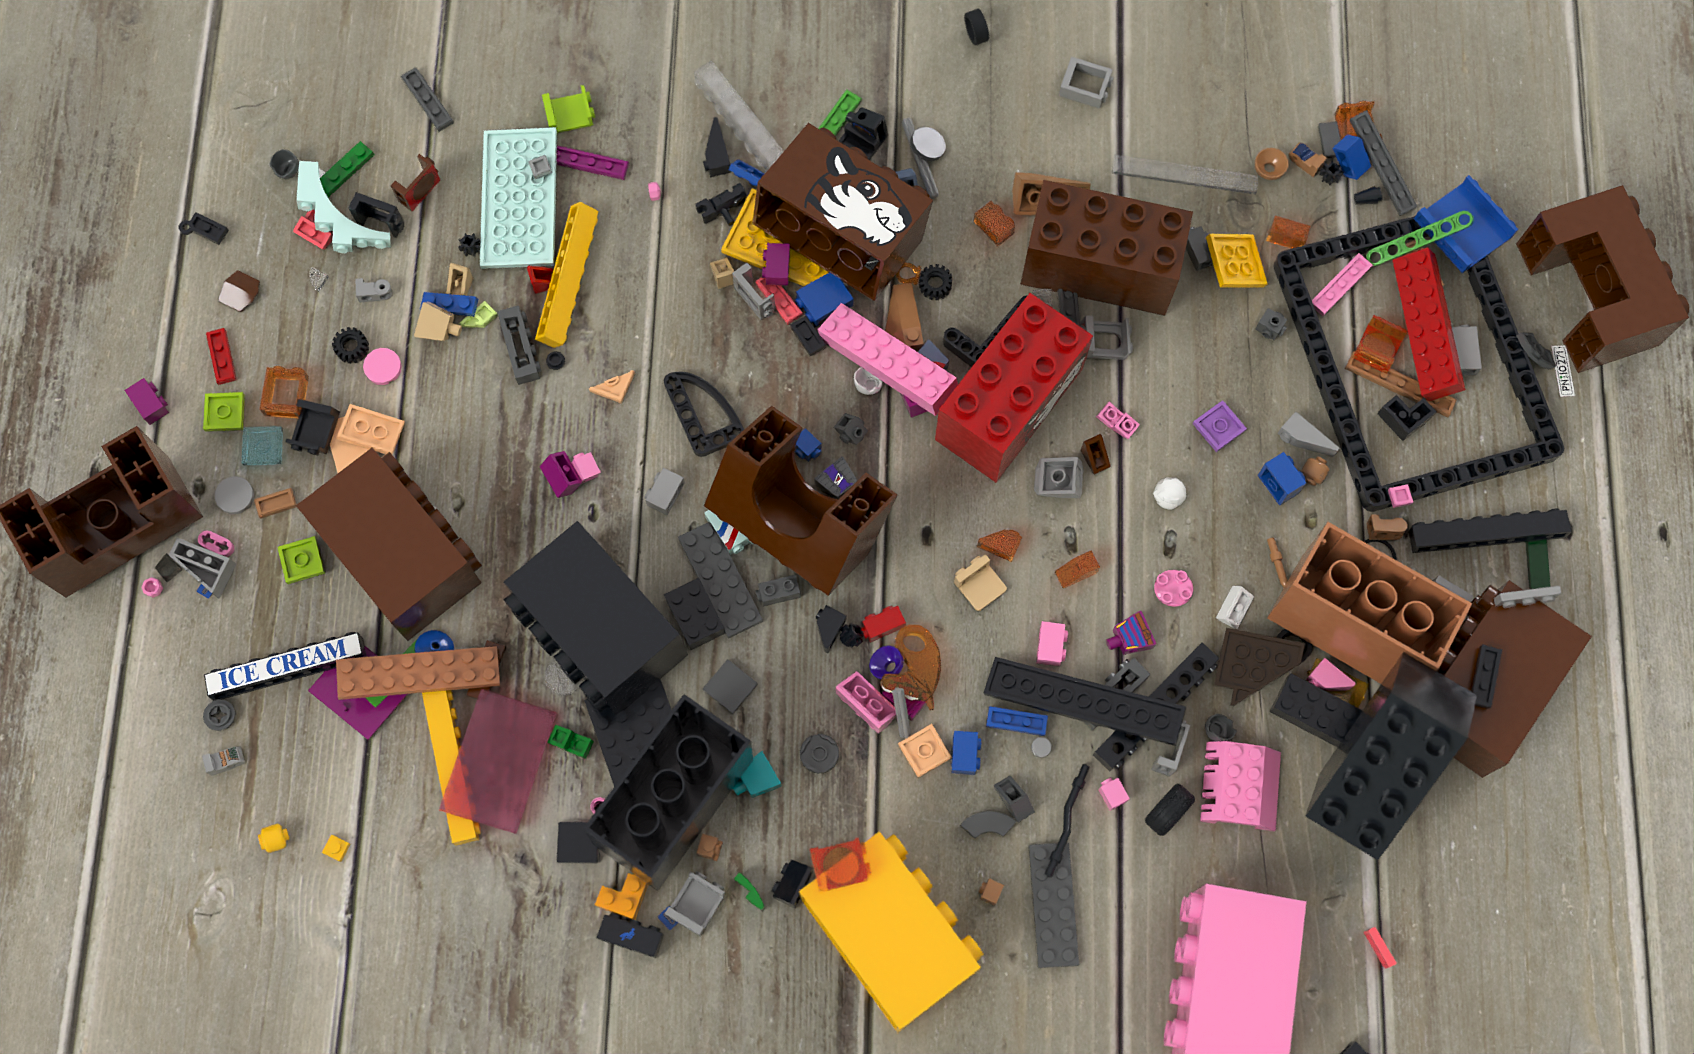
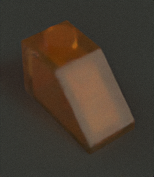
(1002, 544)
(1077, 569)

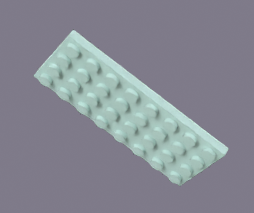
(515, 205)

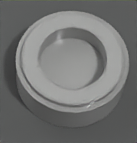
(1041, 747)

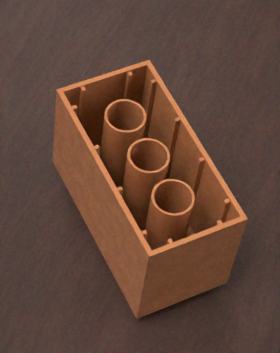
(1367, 606)

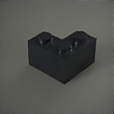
(1405, 420)

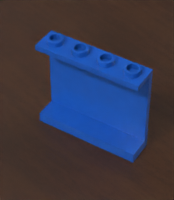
(1487, 233)

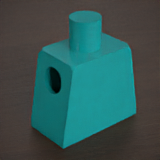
(758, 778)

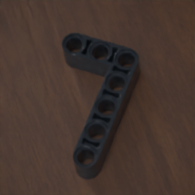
(964, 341)

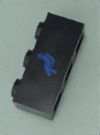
(630, 935)

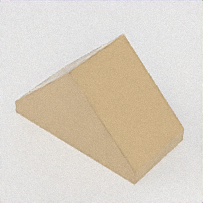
(722, 272)
(459, 280)

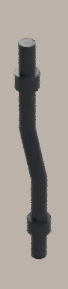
(1056, 856)

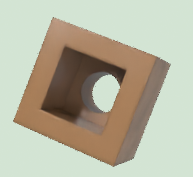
(990, 891)

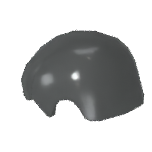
(284, 164)
(1220, 728)

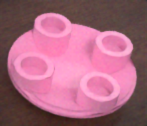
(1173, 588)

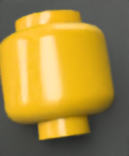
(273, 838)

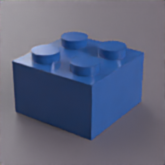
(1282, 478)

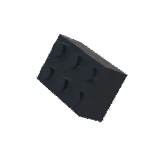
(694, 613)

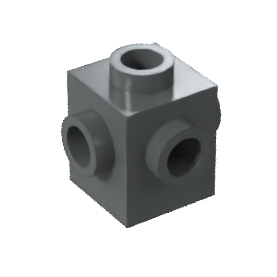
(1271, 324)
(850, 429)

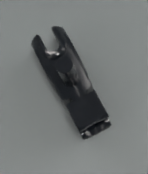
(722, 204)

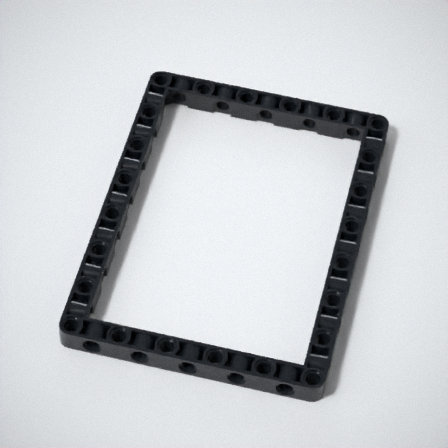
(1340, 409)

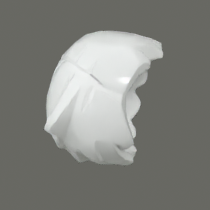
(1169, 493)

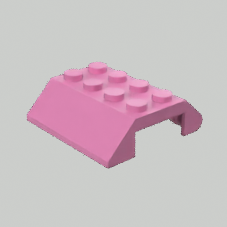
(1241, 784)

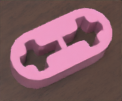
(217, 540)

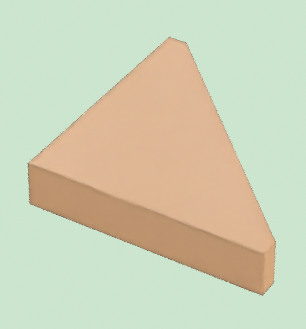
(615, 387)

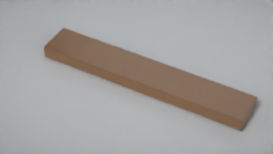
(1399, 384)

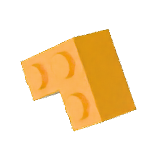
(625, 902)

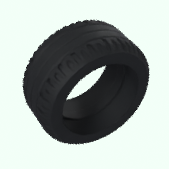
(1170, 809)

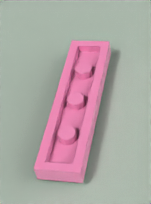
(1341, 284)

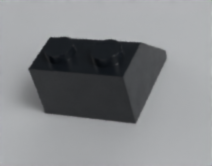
(794, 879)

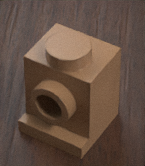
(709, 847)

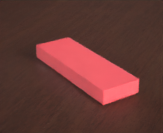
(783, 302)

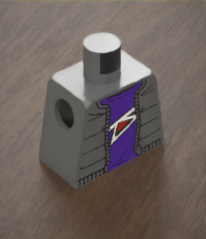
(836, 479)

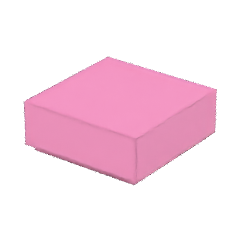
(1400, 496)

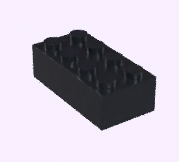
(1314, 710)

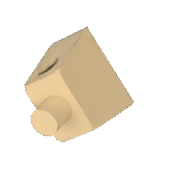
(436, 323)

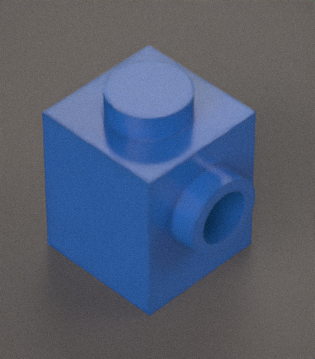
(807, 446)

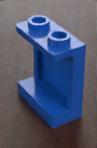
(823, 297)

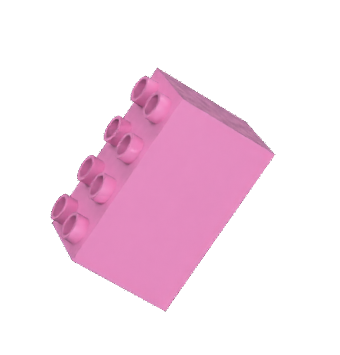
(1236, 973)

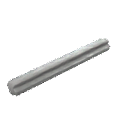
(922, 164)

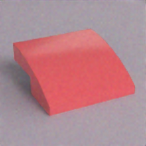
(306, 229)

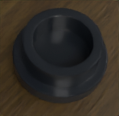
(555, 360)

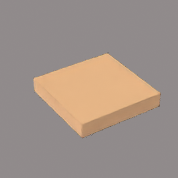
(924, 750)

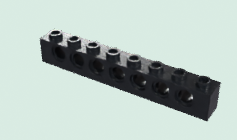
(1202, 656)

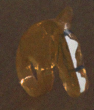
(924, 667)

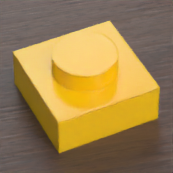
(336, 848)

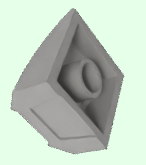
(1059, 477)

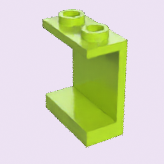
(569, 111)

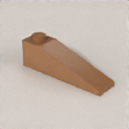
(1028, 188)
(903, 317)

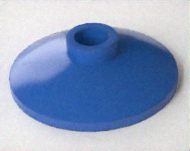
(427, 639)

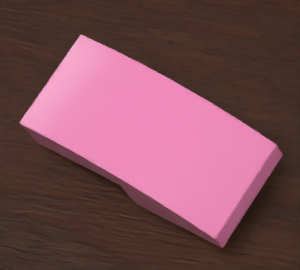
(1117, 421)

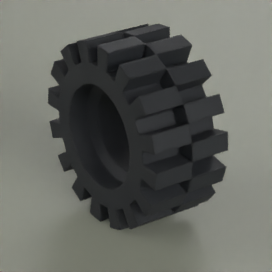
(935, 272)
(358, 352)

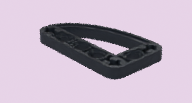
(693, 421)

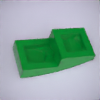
(570, 741)
(753, 896)

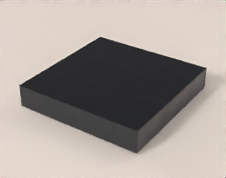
(574, 844)

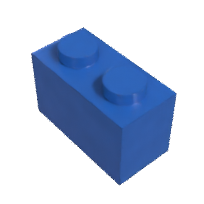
(1352, 156)
(965, 752)

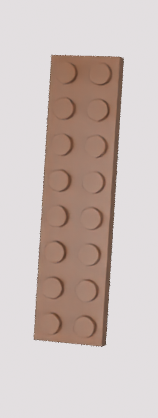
(417, 672)

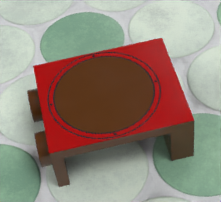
(420, 187)

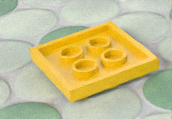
(1236, 260)

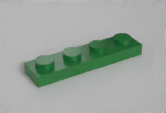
(345, 168)

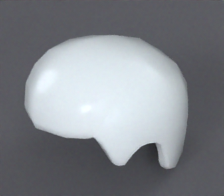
(866, 382)

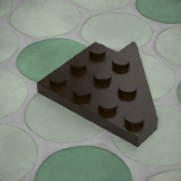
(1254, 661)

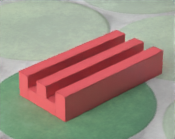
(1379, 947)

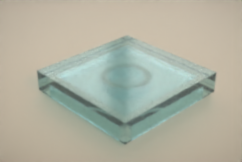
(262, 445)

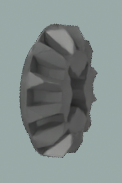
(213, 709)

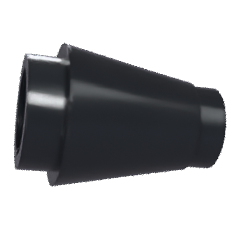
(1369, 196)

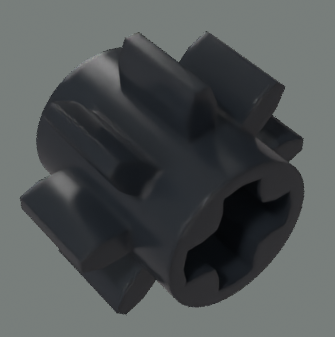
(1331, 173)
(469, 239)
(851, 635)

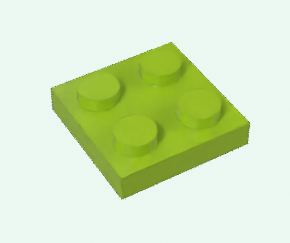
(223, 411)
(301, 560)

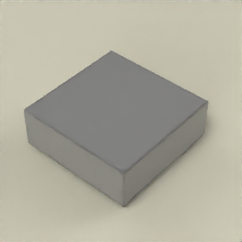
(540, 167)

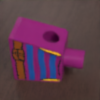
(1132, 635)

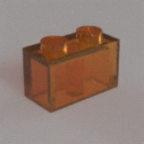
(994, 223)
(1287, 232)

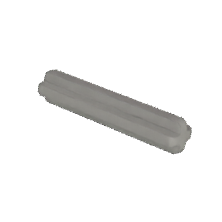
(901, 712)

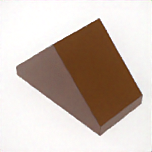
(1095, 454)

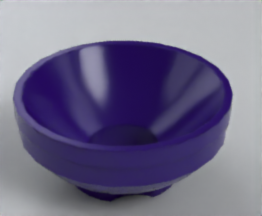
(882, 658)

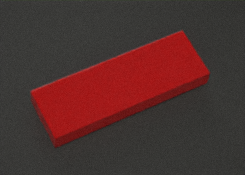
(221, 356)

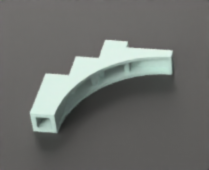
(327, 218)

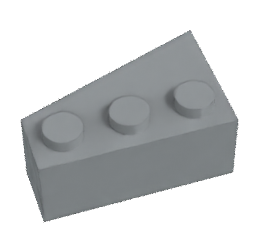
(204, 565)

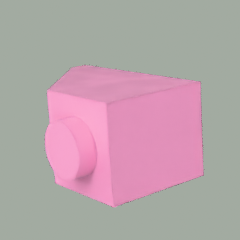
(1329, 677)

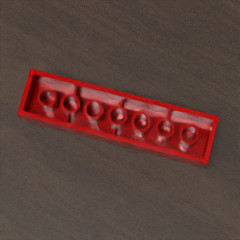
(1428, 324)

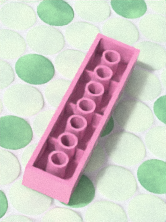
(888, 358)

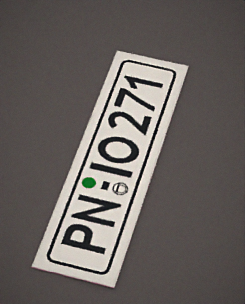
(1563, 371)

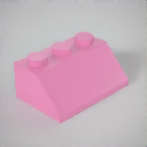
(866, 701)

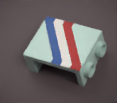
(730, 536)

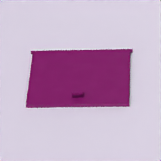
(360, 712)

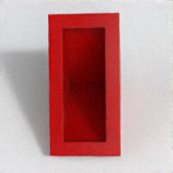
(540, 278)

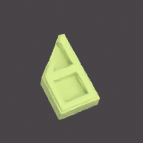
(483, 316)

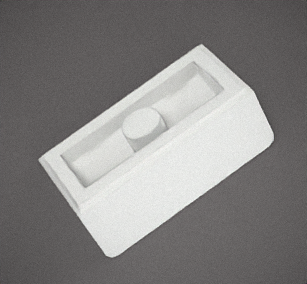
(1235, 606)

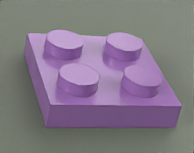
(1219, 426)

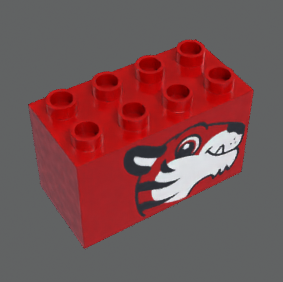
(1012, 387)

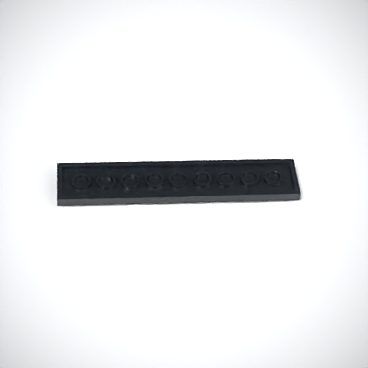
(1085, 701)

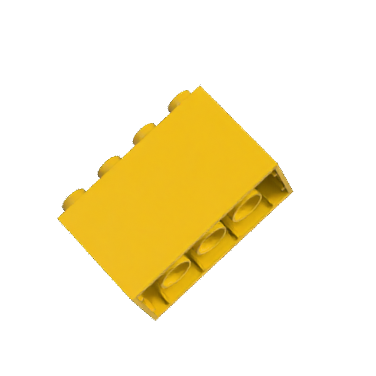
(895, 934)

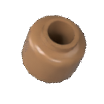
(1315, 470)

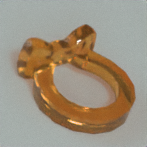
(914, 280)

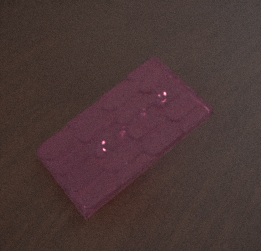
(498, 761)

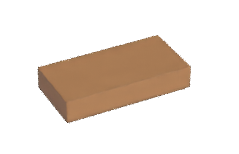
(275, 503)

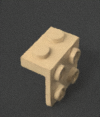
(979, 583)

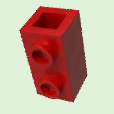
(883, 623)

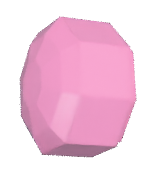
(654, 191)
(152, 587)

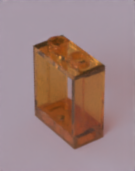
(282, 410)

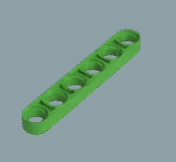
(1420, 241)

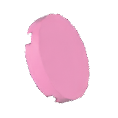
(382, 366)

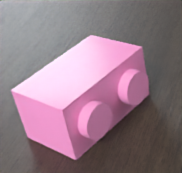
(1050, 644)

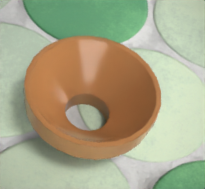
(1273, 157)

